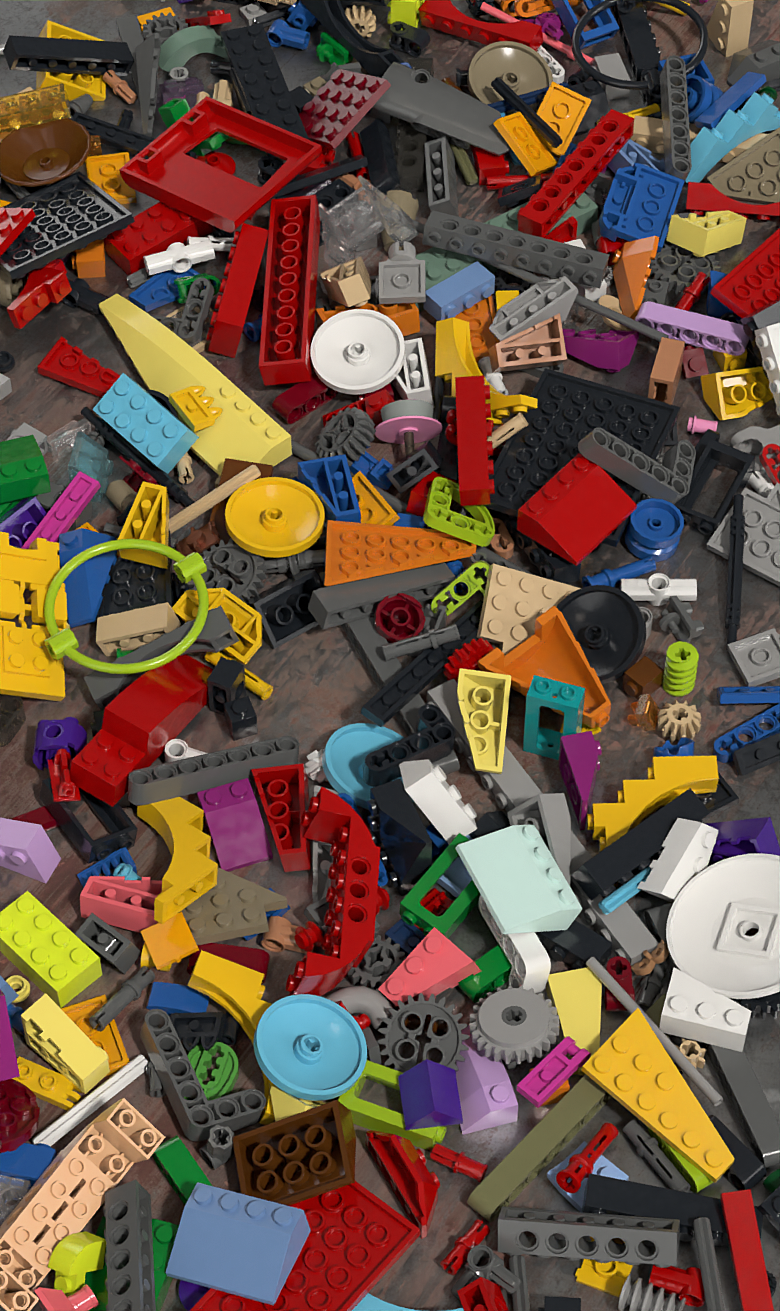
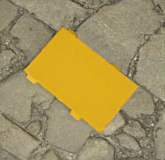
(604, 1276)

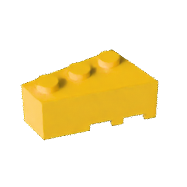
(148, 521)

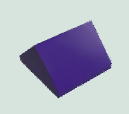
(429, 1096)

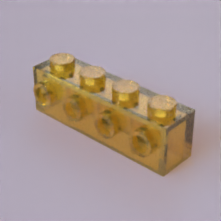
(34, 107)

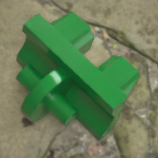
(332, 51)

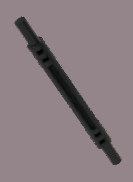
(176, 491)
(735, 570)

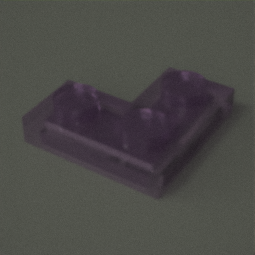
(174, 89)

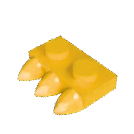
(194, 408)

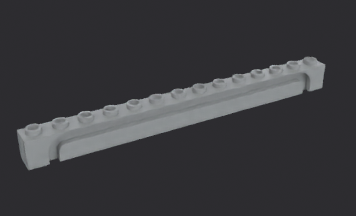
(514, 788)

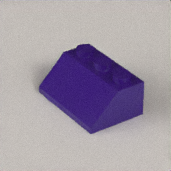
(22, 521)

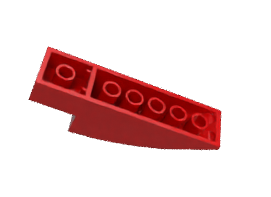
(140, 726)

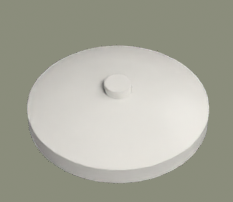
(357, 351)

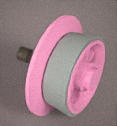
(408, 423)

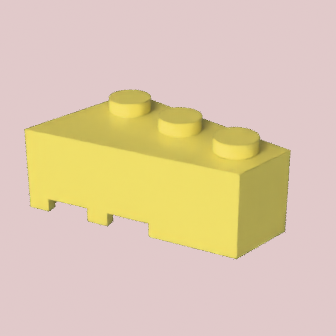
(707, 233)
(64, 1044)

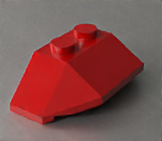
(406, 1175)

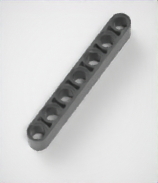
(675, 118)
(209, 770)

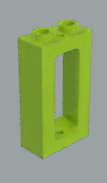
(383, 1119)

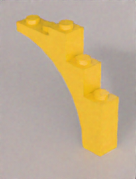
(456, 359)
(640, 798)
(240, 993)

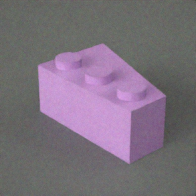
(27, 849)

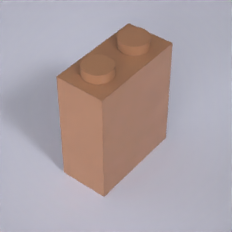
(666, 370)

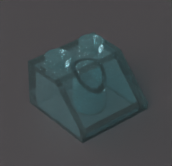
(91, 460)

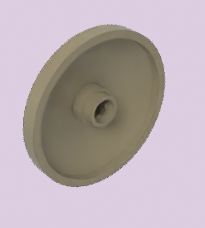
(515, 64)

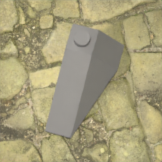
(553, 822)

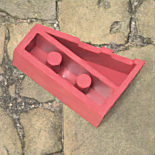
(121, 901)
(428, 970)

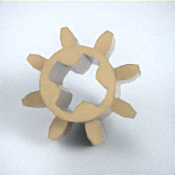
(692, 1052)

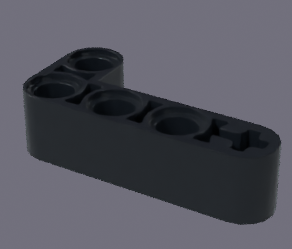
(447, 450)
(432, 741)

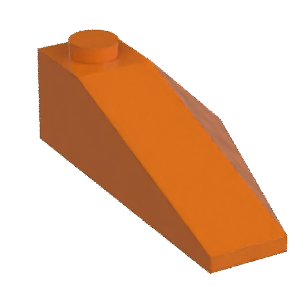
(632, 272)

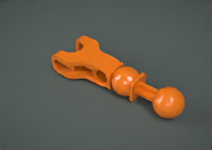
(530, 8)

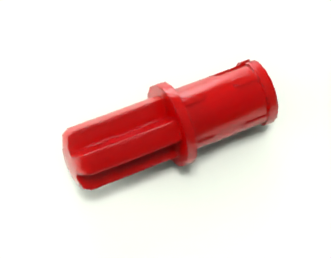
(458, 1162)

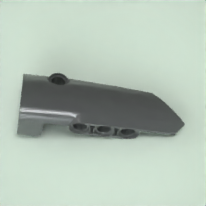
(438, 110)

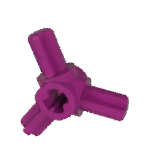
(550, 24)

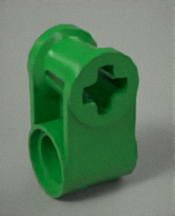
(184, 284)

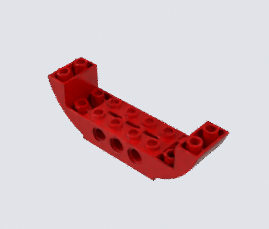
(350, 896)

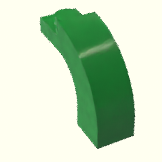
(175, 110)

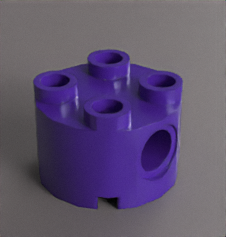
(57, 735)

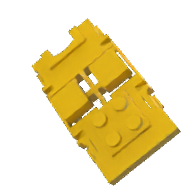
(24, 659)

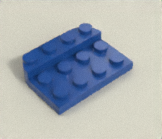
(640, 204)

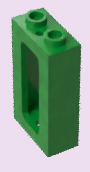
(414, 913)

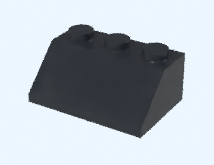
(597, 108)
(286, 608)

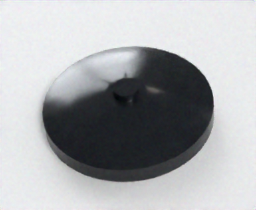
(606, 627)

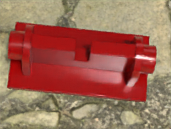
(60, 780)

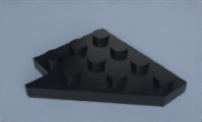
(136, 586)

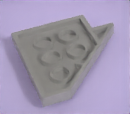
(761, 534)

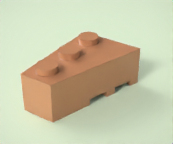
(531, 348)

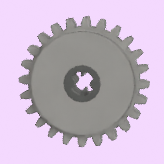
(514, 1025)

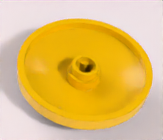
(274, 517)

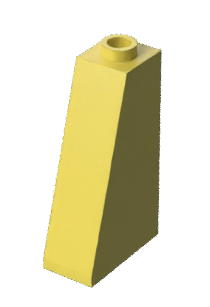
(579, 1007)

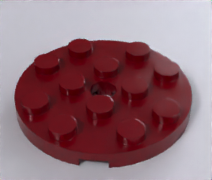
(17, 1114)

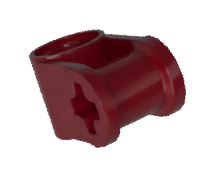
(624, 979)

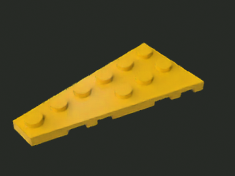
(648, 1084)

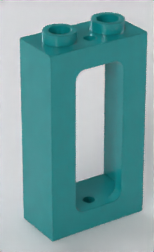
(568, 700)

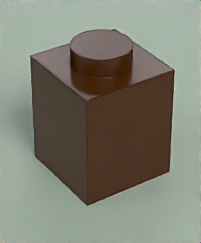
(643, 678)

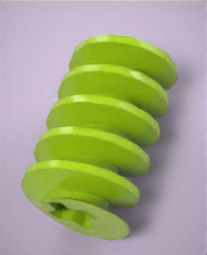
(680, 669)

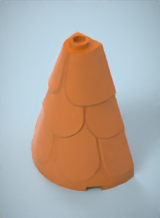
(555, 656)

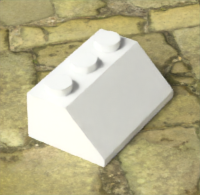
(437, 799)

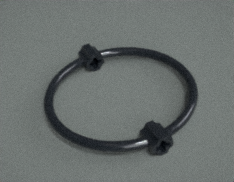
(652, 79)

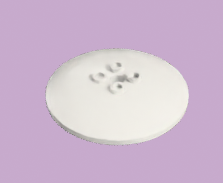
(711, 922)

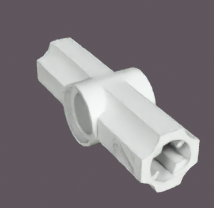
(179, 257)
(659, 589)

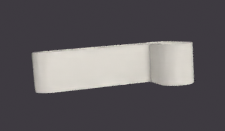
(525, 953)

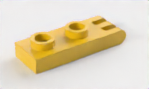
(47, 1084)

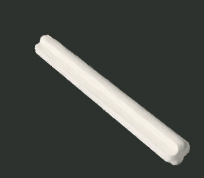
(92, 1102)

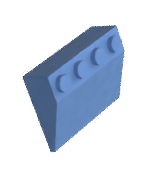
(237, 1243)

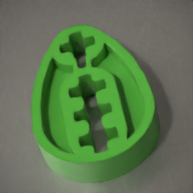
(223, 1077)

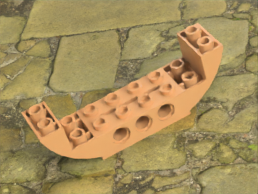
(69, 1197)

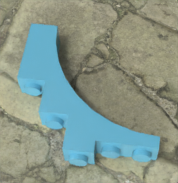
(733, 129)

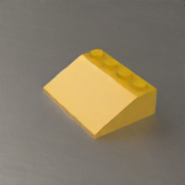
(74, 83)

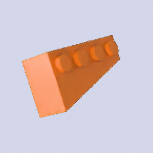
(403, 314)

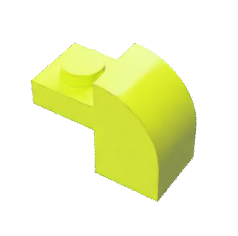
(74, 1257)

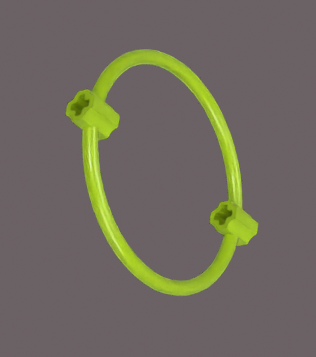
(64, 641)

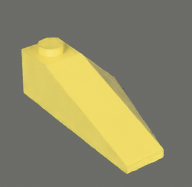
(484, 712)

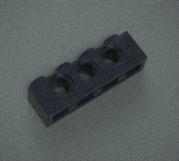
(549, 563)

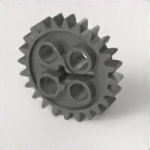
(680, 267)
(236, 562)
(398, 1034)

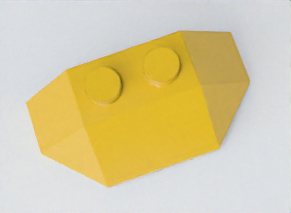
(243, 618)

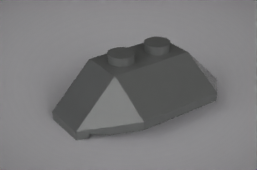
(760, 58)

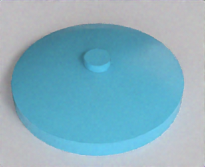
(346, 754)
(310, 1047)

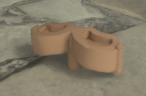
(656, 957)

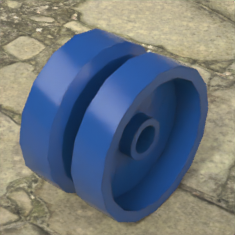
(700, 96)
(654, 529)

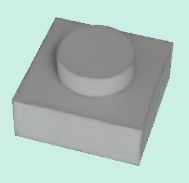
(251, 11)

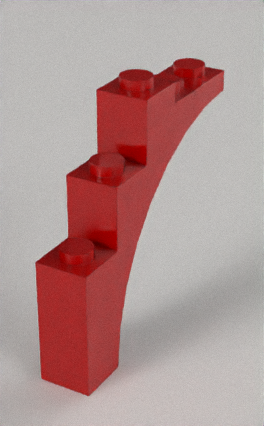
(41, 288)

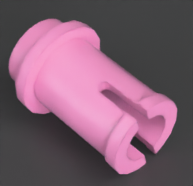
(700, 425)

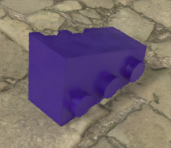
(744, 837)

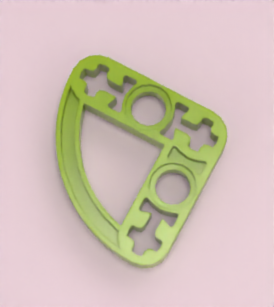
(440, 517)

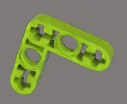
(473, 583)

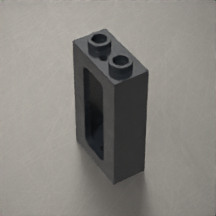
(713, 455)
(114, 819)

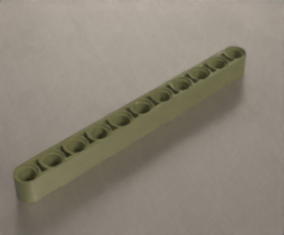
(544, 1141)

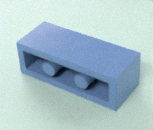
(459, 292)

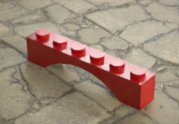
(447, 18)
(706, 197)

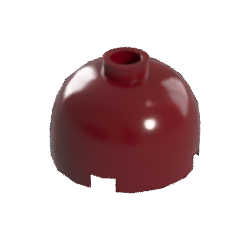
(399, 617)

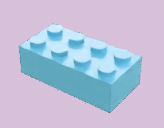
(145, 423)

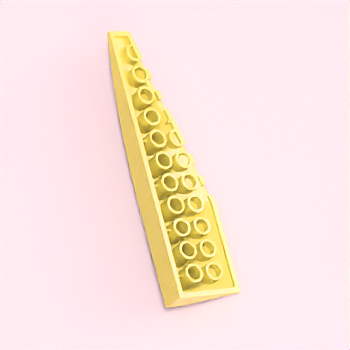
(172, 365)

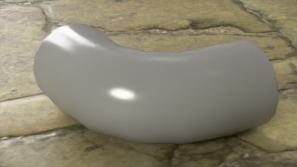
(364, 1001)

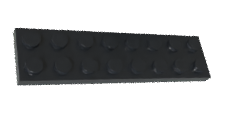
(261, 78)

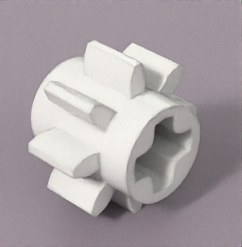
(314, 766)

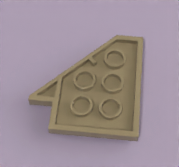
(753, 174)
(231, 909)

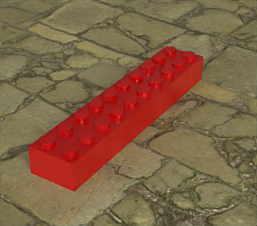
(290, 290)

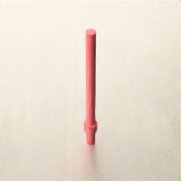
(546, 38)

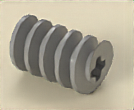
(645, 1299)

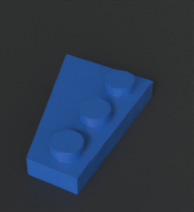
(158, 290)

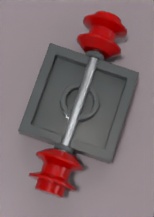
(315, 929)

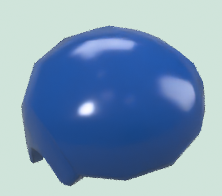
(683, 748)

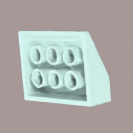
(520, 880)

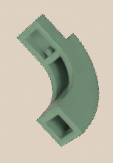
(188, 43)

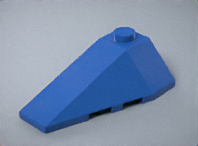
(87, 581)

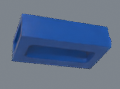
(604, 21)

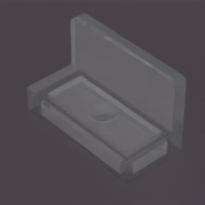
(62, 441)

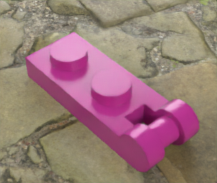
(552, 1071)

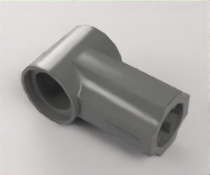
(219, 1147)

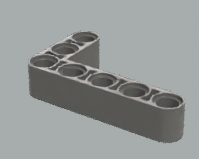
(665, 481)
(188, 1084)

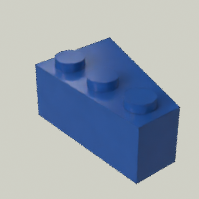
(333, 485)

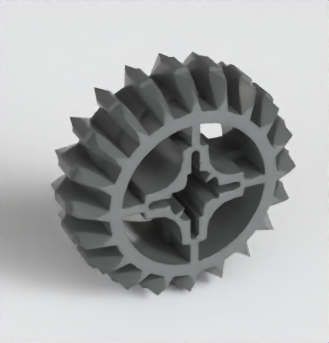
(346, 434)

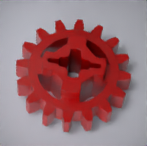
(467, 657)

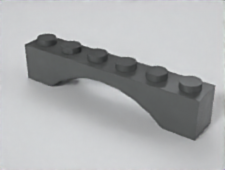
(214, 637)

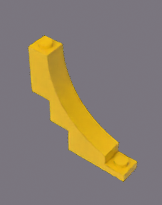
(191, 869)

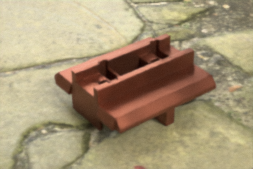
(199, 540)

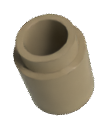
(120, 494)

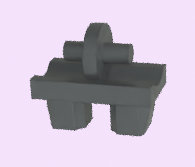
(678, 620)

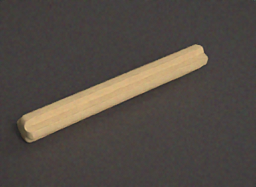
(213, 498)

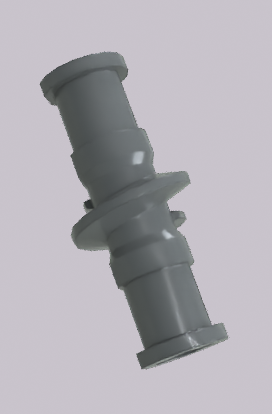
(305, 560)

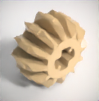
(362, 20)
(678, 721)

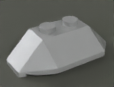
(534, 306)

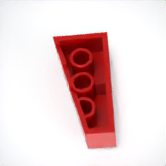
(284, 799)

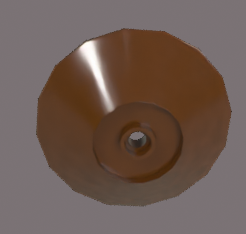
(43, 152)

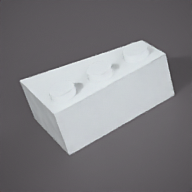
(413, 378)
(684, 856)
(703, 1015)

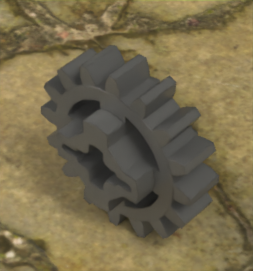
(164, 25)
(376, 964)

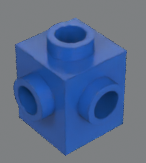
(300, 16)

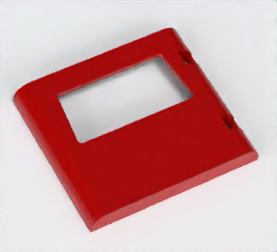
(203, 189)

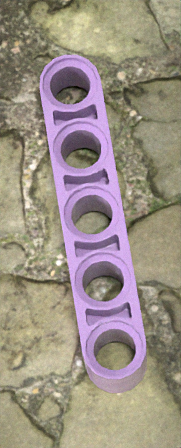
(694, 328)

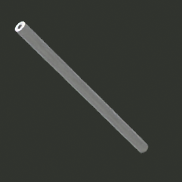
(674, 1053)

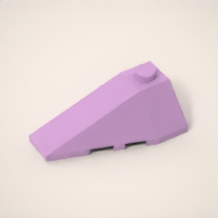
(483, 1090)

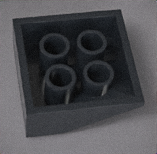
(399, 834)

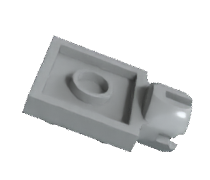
(402, 276)
(757, 657)

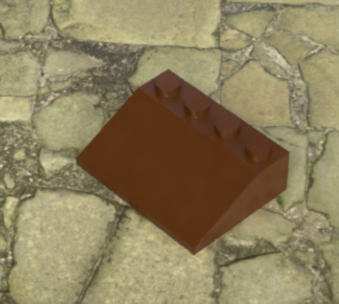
(298, 1155)

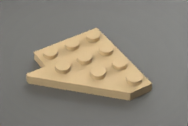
(513, 604)

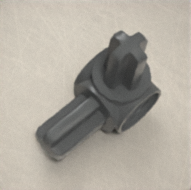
(492, 1271)

